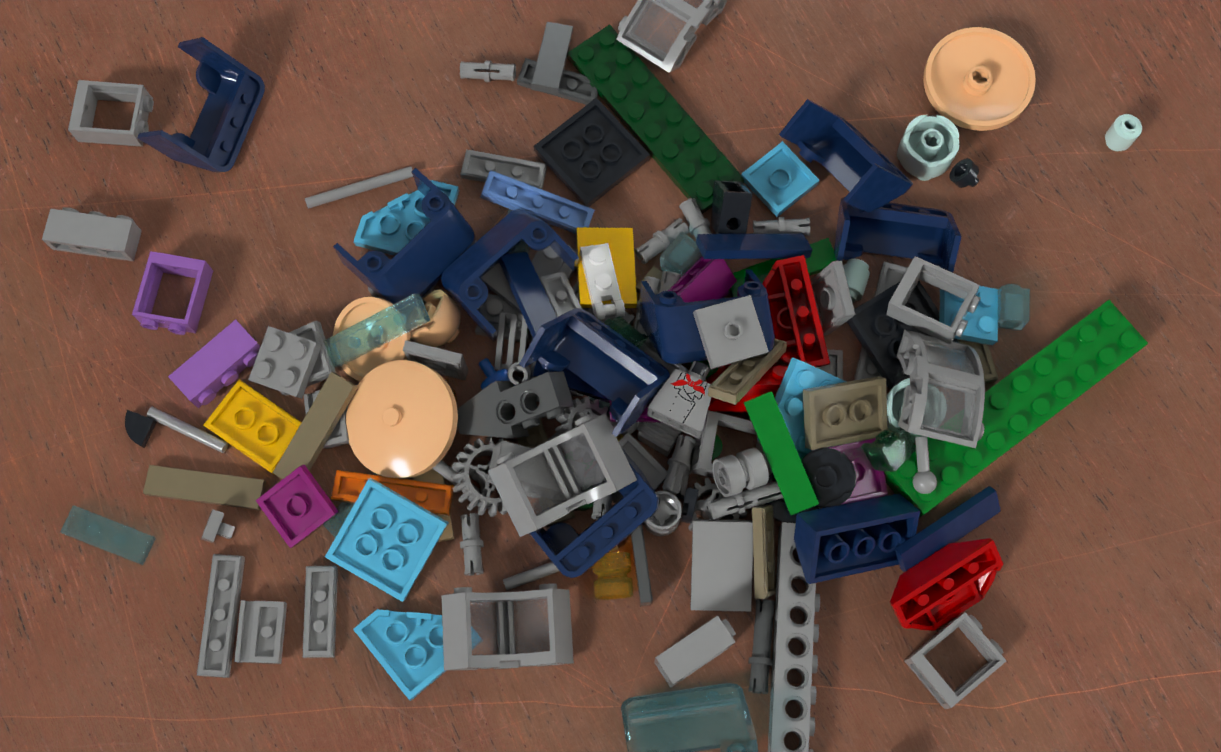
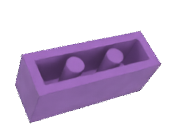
(216, 364)

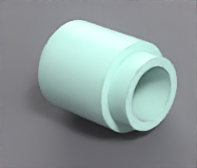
(1123, 132)
(857, 277)

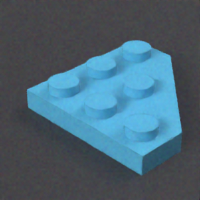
(397, 223)
(406, 647)

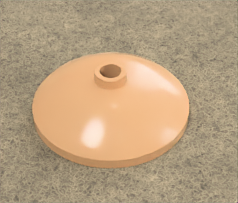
(356, 312)

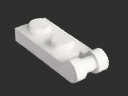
(601, 281)

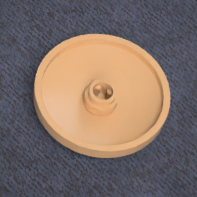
(979, 78)
(401, 419)

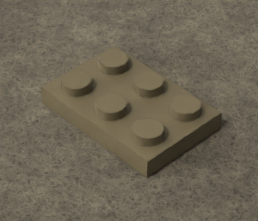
(844, 412)

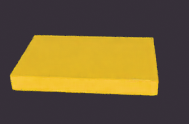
(622, 254)
(253, 425)

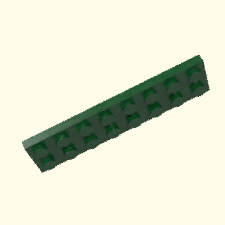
(653, 116)

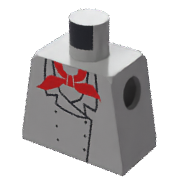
(683, 400)

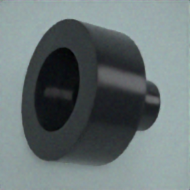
(965, 173)

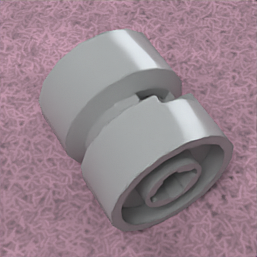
(741, 471)
(666, 517)

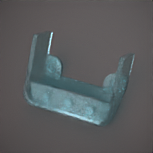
(689, 721)

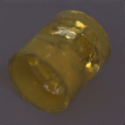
(613, 577)

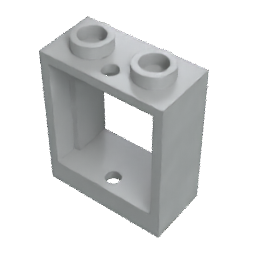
(85, 106)
(939, 278)
(703, 449)
(695, 650)
(934, 682)

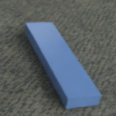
(538, 202)

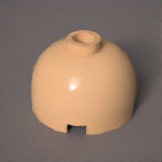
(443, 321)

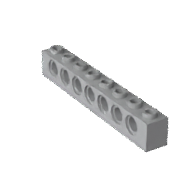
(783, 659)

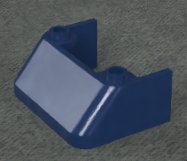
(224, 117)
(847, 156)
(898, 232)
(424, 258)
(463, 276)
(673, 328)
(601, 360)
(577, 552)

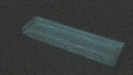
(377, 330)

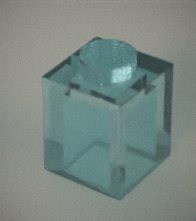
(680, 255)
(1013, 306)

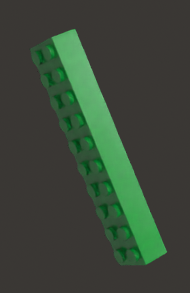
(1026, 402)

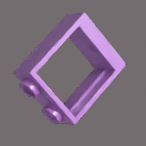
(165, 263)

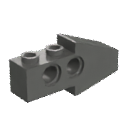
(492, 408)

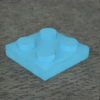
(779, 179)
(982, 324)

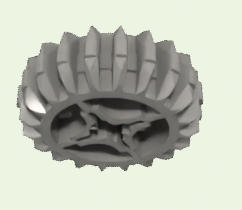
(480, 475)

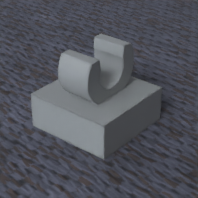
(216, 527)

